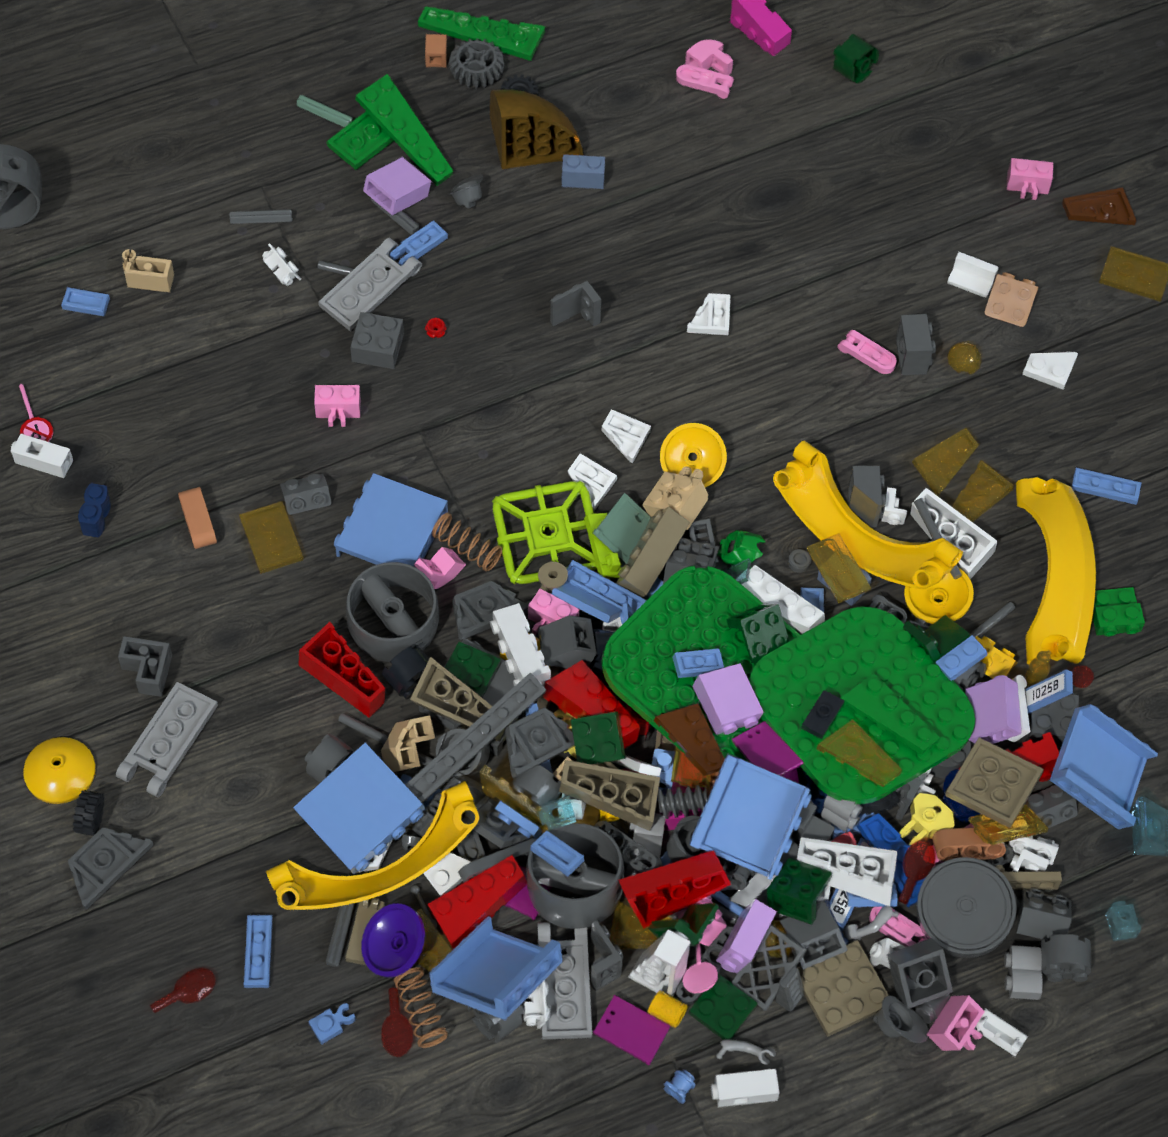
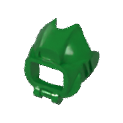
(744, 547)

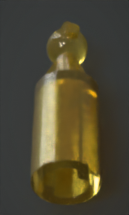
(1038, 668)

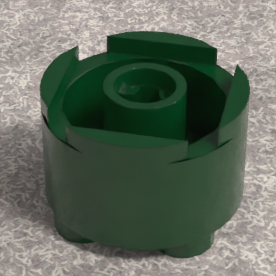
(855, 59)

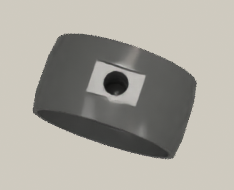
(15, 169)
(373, 586)
(600, 887)

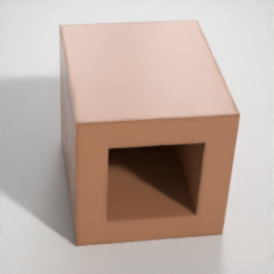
(436, 50)

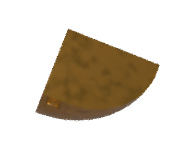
(530, 129)

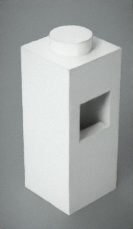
(41, 455)
(745, 1088)

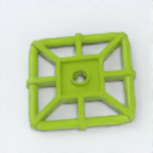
(535, 523)

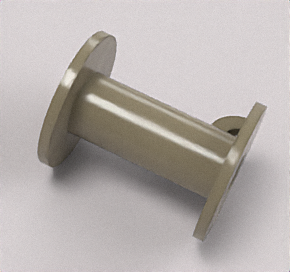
(552, 576)

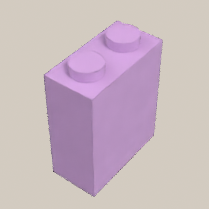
(397, 186)
(728, 699)
(995, 709)
(746, 936)

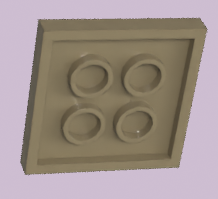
(994, 782)
(843, 989)

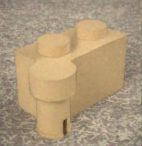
(147, 272)

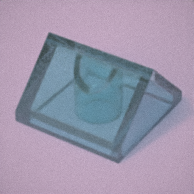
(1150, 828)

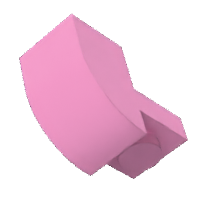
(709, 54)
(442, 567)

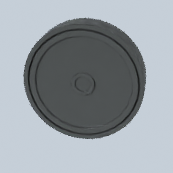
(966, 907)

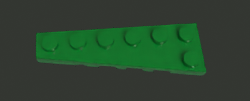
(511, 38)
(398, 120)

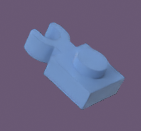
(328, 1024)

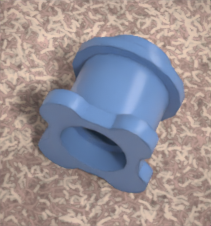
(680, 1085)

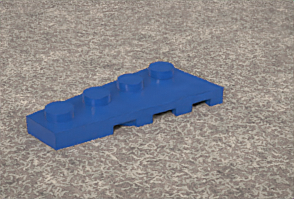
(882, 835)

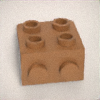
(1011, 299)

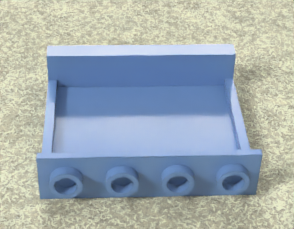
(390, 523)
(1101, 765)
(360, 809)
(750, 816)
(494, 970)

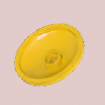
(694, 439)
(955, 597)
(60, 782)

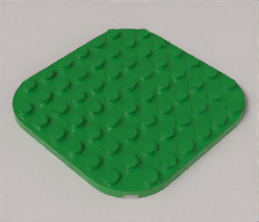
(679, 617)
(836, 660)

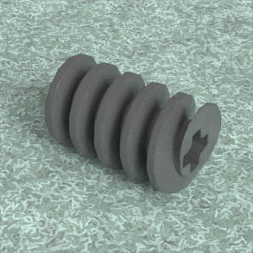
(682, 801)

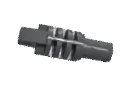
(430, 810)

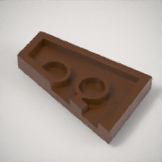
(1101, 207)
(693, 735)

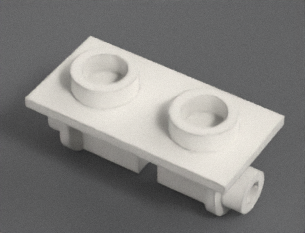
(286, 270)
(1040, 847)
(537, 1010)
(1000, 1032)

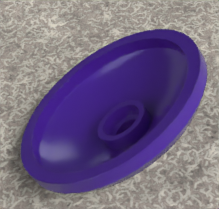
(384, 937)

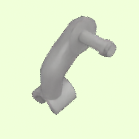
(882, 917)
(736, 1045)

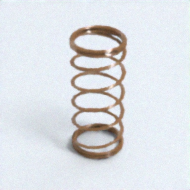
(441, 531)
(442, 1030)

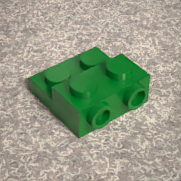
(1117, 612)

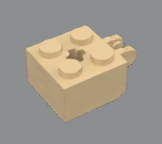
(680, 492)

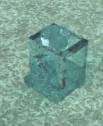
(566, 817)
(1121, 928)

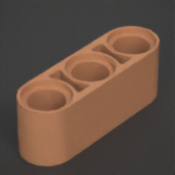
(197, 517)
(964, 843)

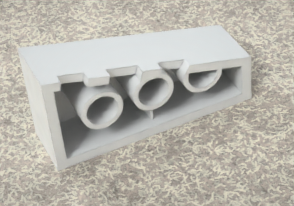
(958, 530)
(794, 609)
(519, 645)
(854, 868)
(663, 963)

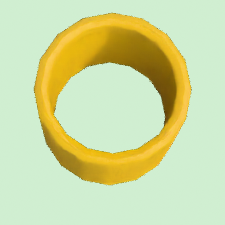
(667, 1009)

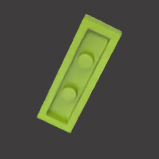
(606, 561)

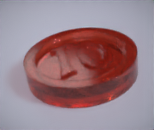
(1082, 676)

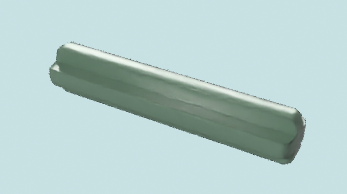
(324, 111)

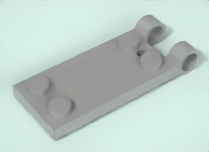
(368, 285)
(168, 736)
(568, 988)

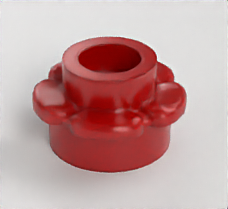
(435, 323)

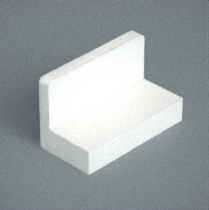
(973, 275)

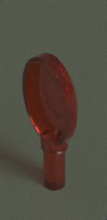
(916, 865)
(188, 989)
(396, 1029)

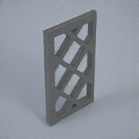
(787, 966)

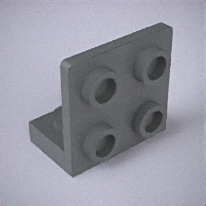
(578, 299)
(609, 965)

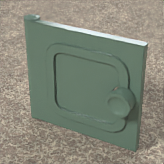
(622, 527)

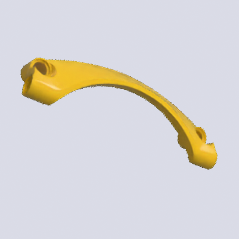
(822, 509)
(1069, 591)
(328, 891)

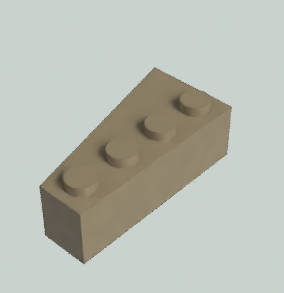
(652, 551)
(448, 696)
(612, 790)

